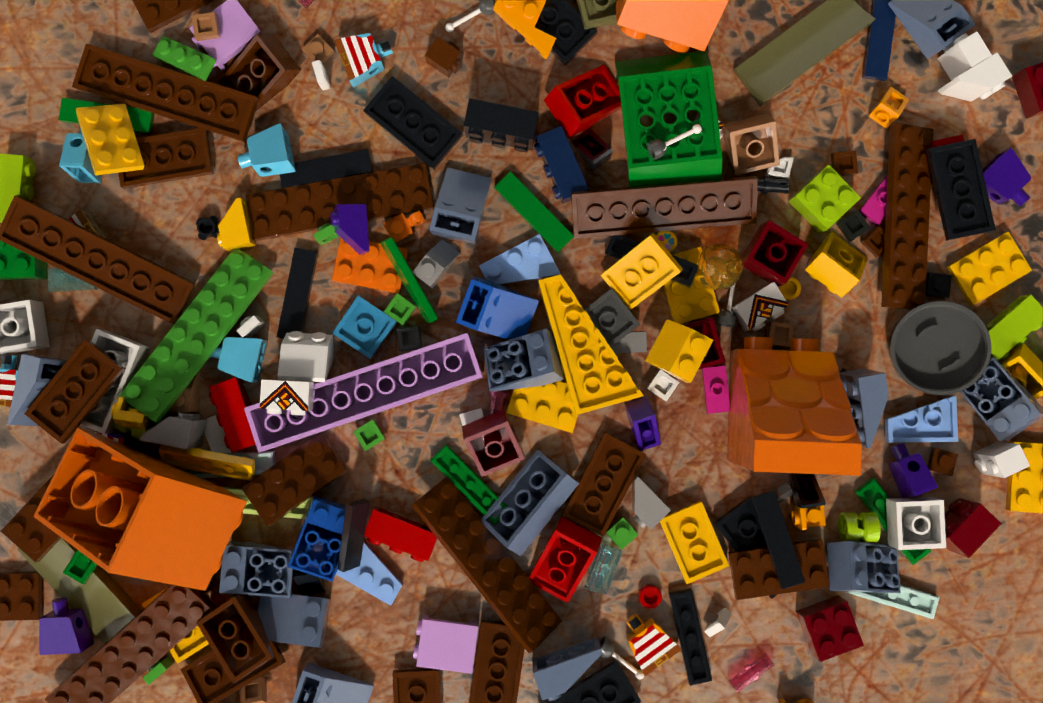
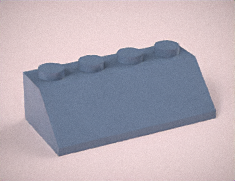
(531, 502)

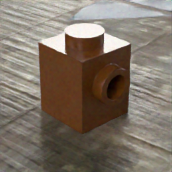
(444, 57)

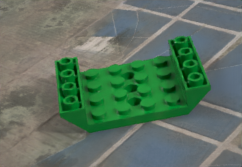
(669, 86)

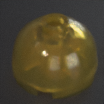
(720, 266)

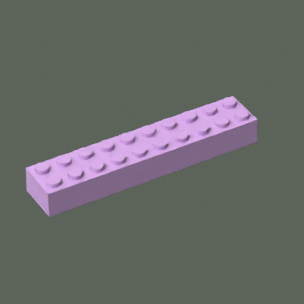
(370, 391)

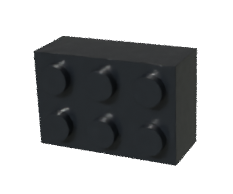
(500, 125)

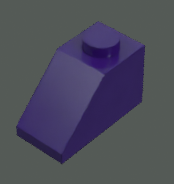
(351, 225)
(643, 423)

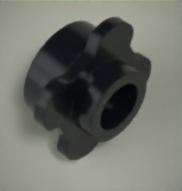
(202, 224)

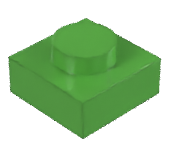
(325, 234)
(400, 309)
(369, 435)
(621, 533)
(157, 669)

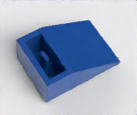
(496, 309)
(319, 539)

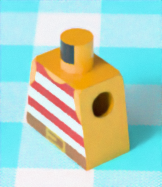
(650, 643)

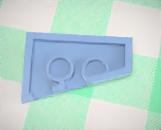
(521, 263)
(925, 424)
(373, 576)

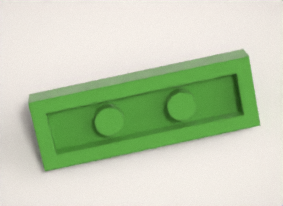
(184, 58)

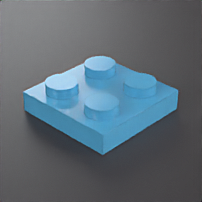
(364, 327)

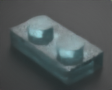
(63, 282)
(603, 569)

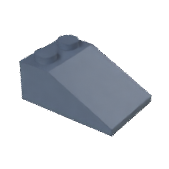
(295, 619)
(562, 668)

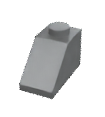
(436, 263)
(647, 505)

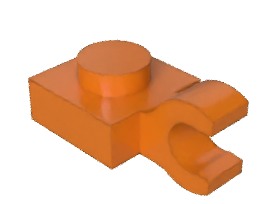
(401, 227)

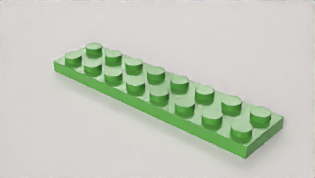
(196, 335)

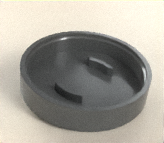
(940, 347)

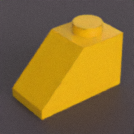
(236, 227)

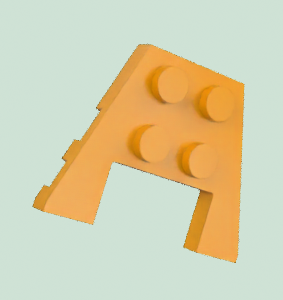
(523, 17)

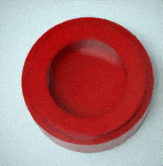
(650, 596)

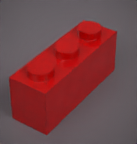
(230, 400)
(400, 534)

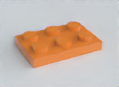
(367, 270)

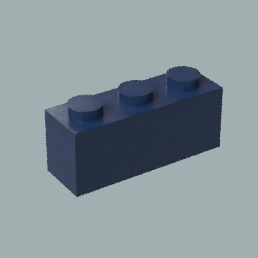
(560, 164)

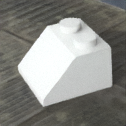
(979, 80)
(306, 357)

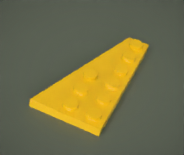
(587, 360)

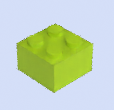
(824, 199)

